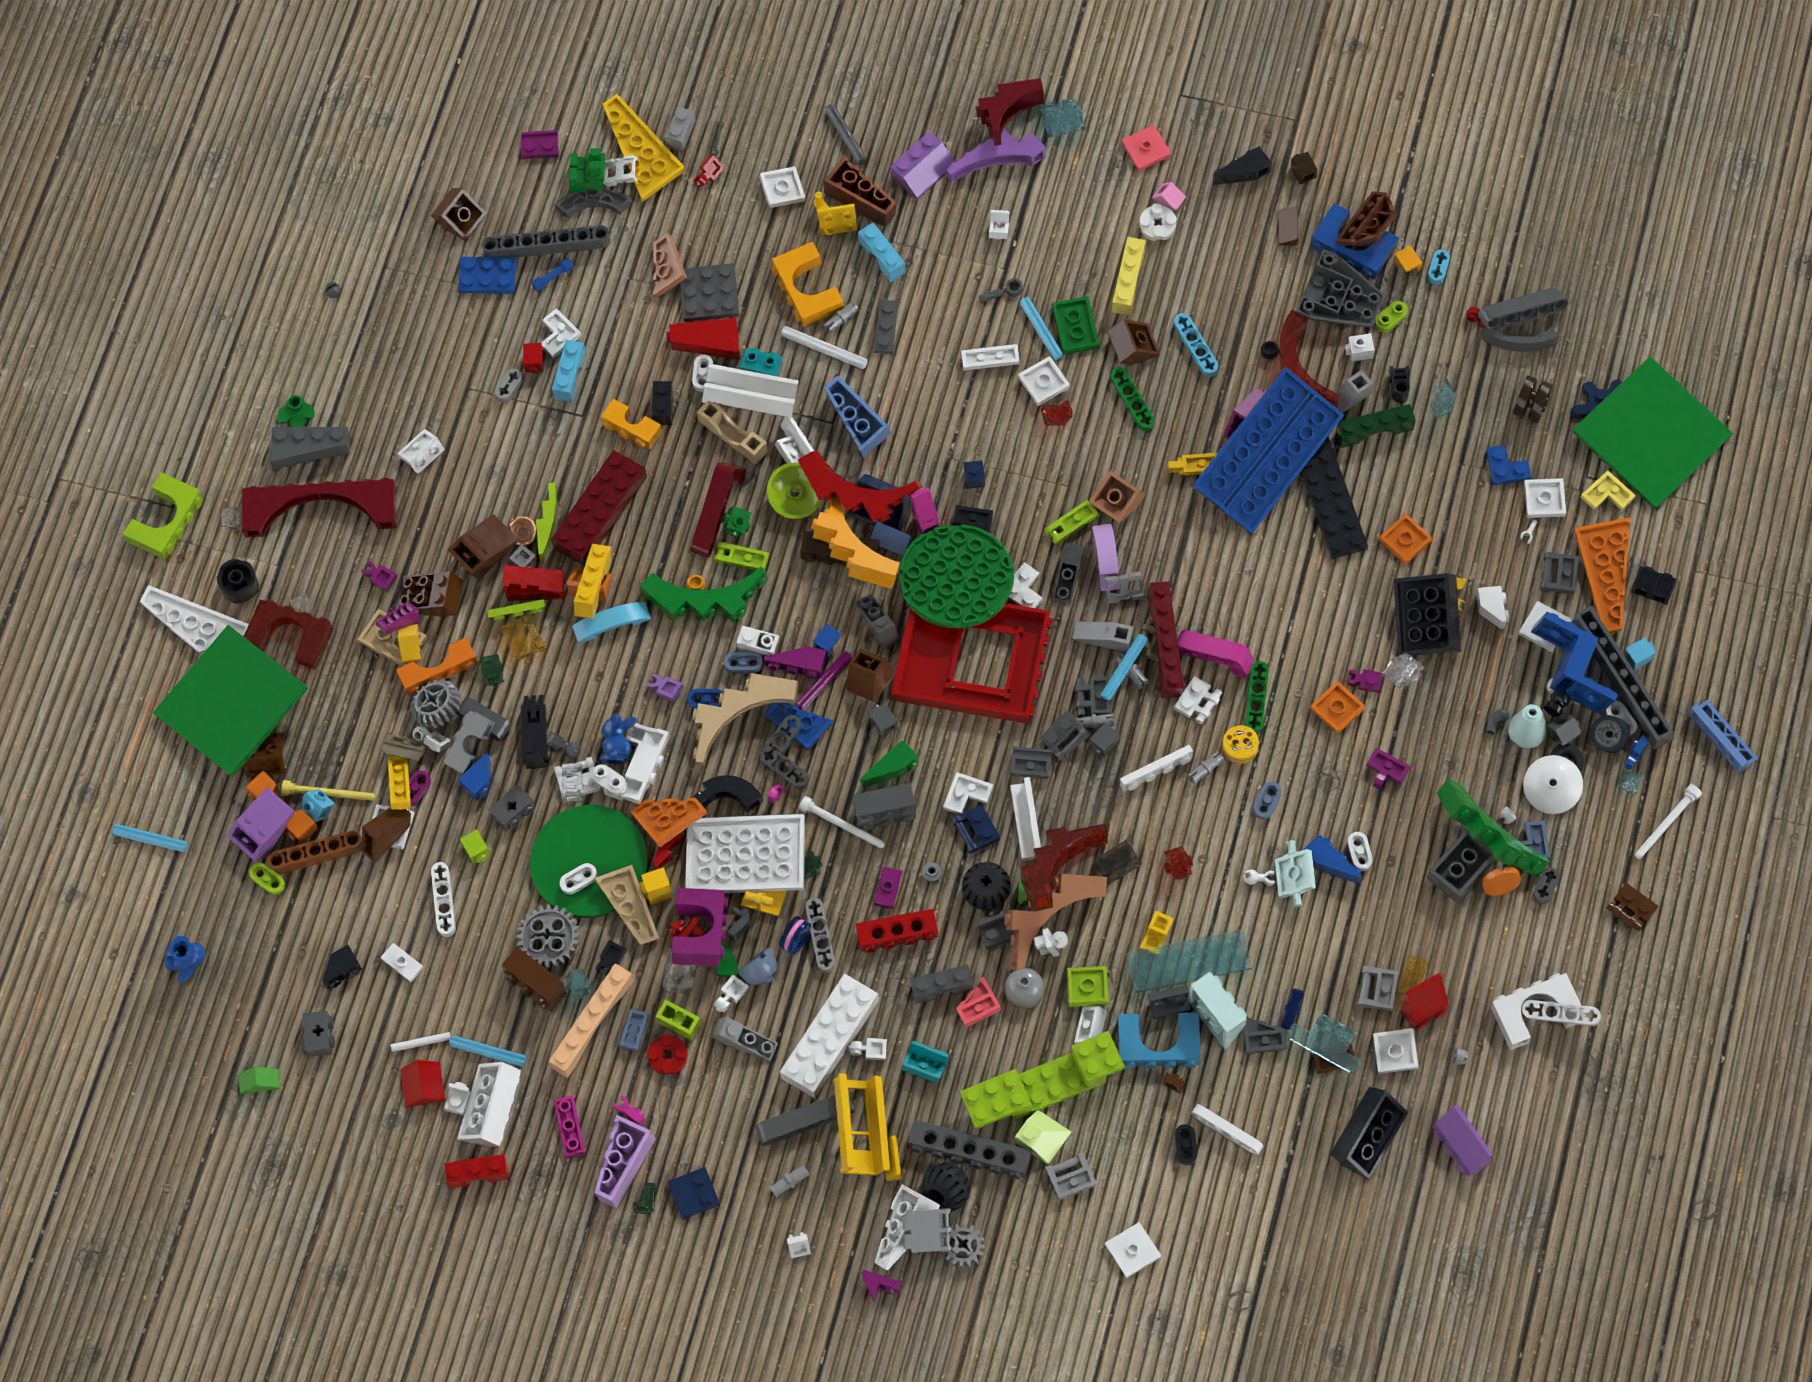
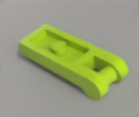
(1072, 522)
(741, 556)

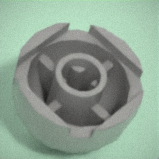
(1024, 988)

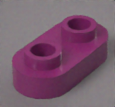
(416, 789)

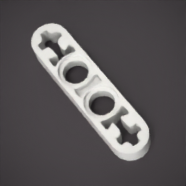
(443, 899)
(1561, 1012)
(1227, 1129)

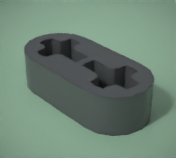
(1542, 884)

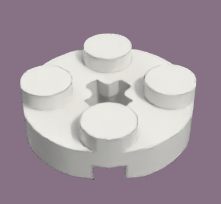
(1158, 232)

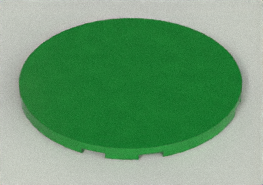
(956, 576)
(579, 837)

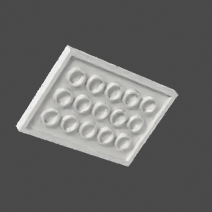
(746, 853)

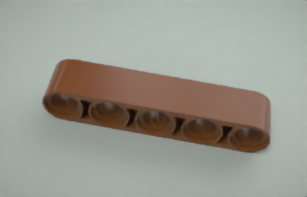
(306, 850)

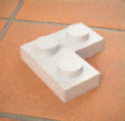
(562, 331)
(1021, 592)
(964, 788)

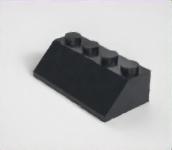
(1369, 1132)

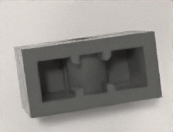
(515, 799)
(314, 1023)

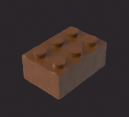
(533, 980)

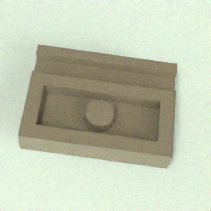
(404, 747)

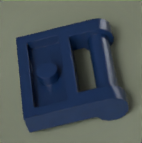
(980, 825)

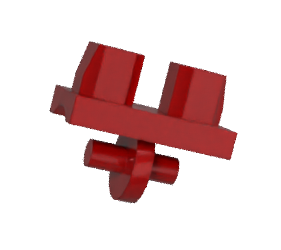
(691, 928)

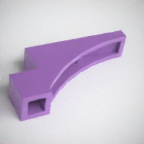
(1026, 151)

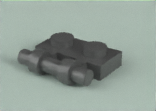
(1097, 704)

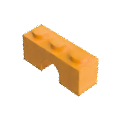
(643, 434)

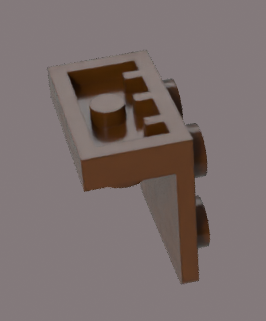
(267, 757)

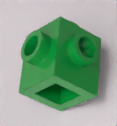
(736, 521)

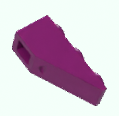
(804, 661)

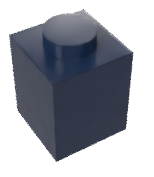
(974, 474)

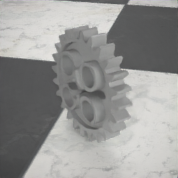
(549, 919)

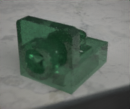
(812, 865)
(649, 1197)

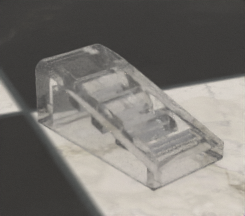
(572, 796)

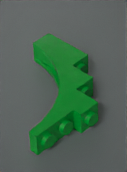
(703, 603)
(1486, 831)

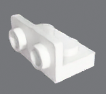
(421, 451)

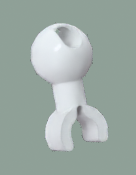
(1254, 877)

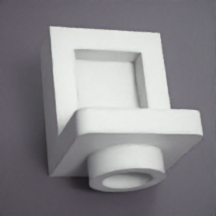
(999, 224)

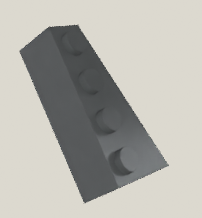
(306, 444)

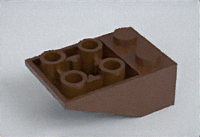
(483, 546)
(432, 593)

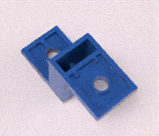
(1570, 672)

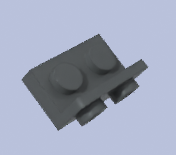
(994, 930)
(1169, 1002)

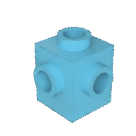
(316, 805)

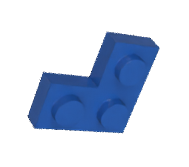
(1504, 471)

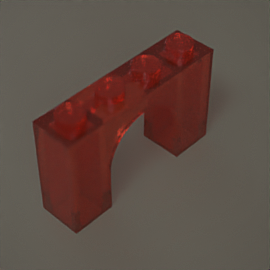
(270, 616)

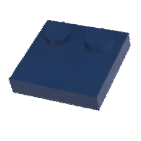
(693, 1193)

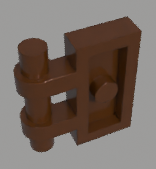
(1635, 903)

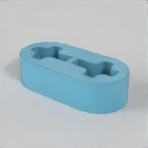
(1435, 266)

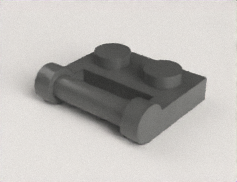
(1566, 573)
(1060, 732)

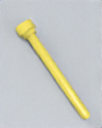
(290, 788)

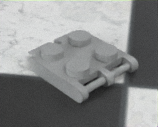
(926, 1230)

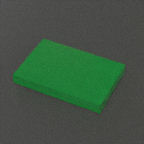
(1075, 325)

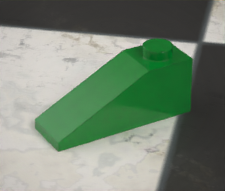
(892, 765)

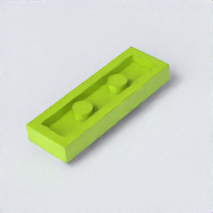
(516, 610)

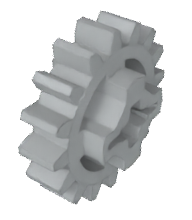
(969, 1239)

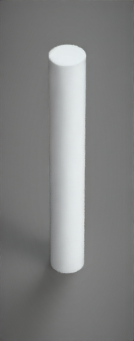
(420, 1041)

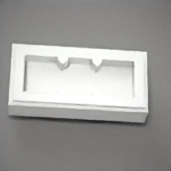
(402, 962)

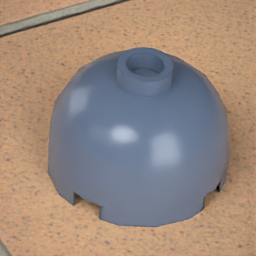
(759, 968)

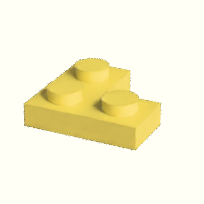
(1608, 487)

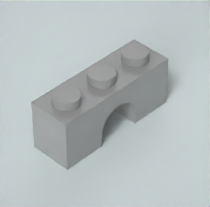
(459, 755)

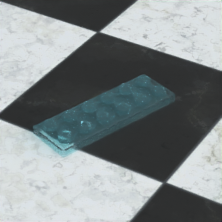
(1188, 961)

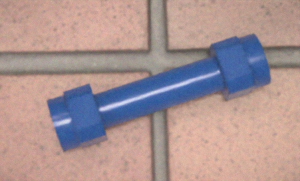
(565, 266)

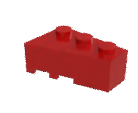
(533, 583)

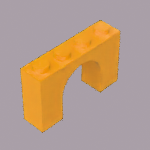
(807, 307)

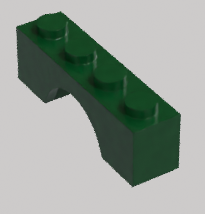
(1394, 420)

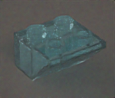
(1062, 117)

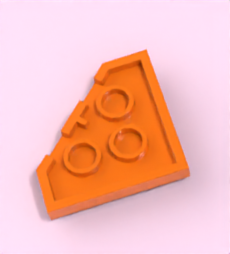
(667, 817)

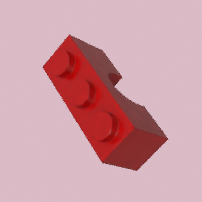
(485, 1168)

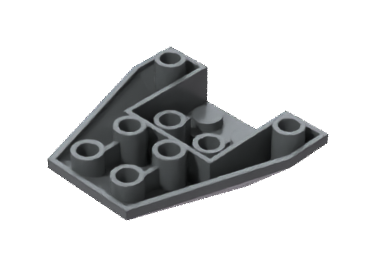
(1339, 294)

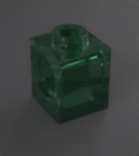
(491, 670)

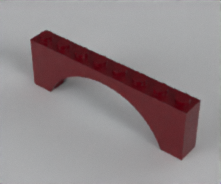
(265, 504)

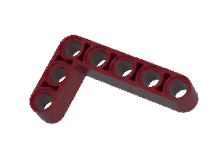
(713, 510)

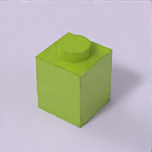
(475, 847)

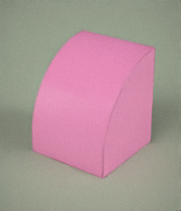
(1169, 196)

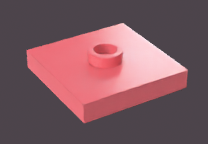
(1146, 148)

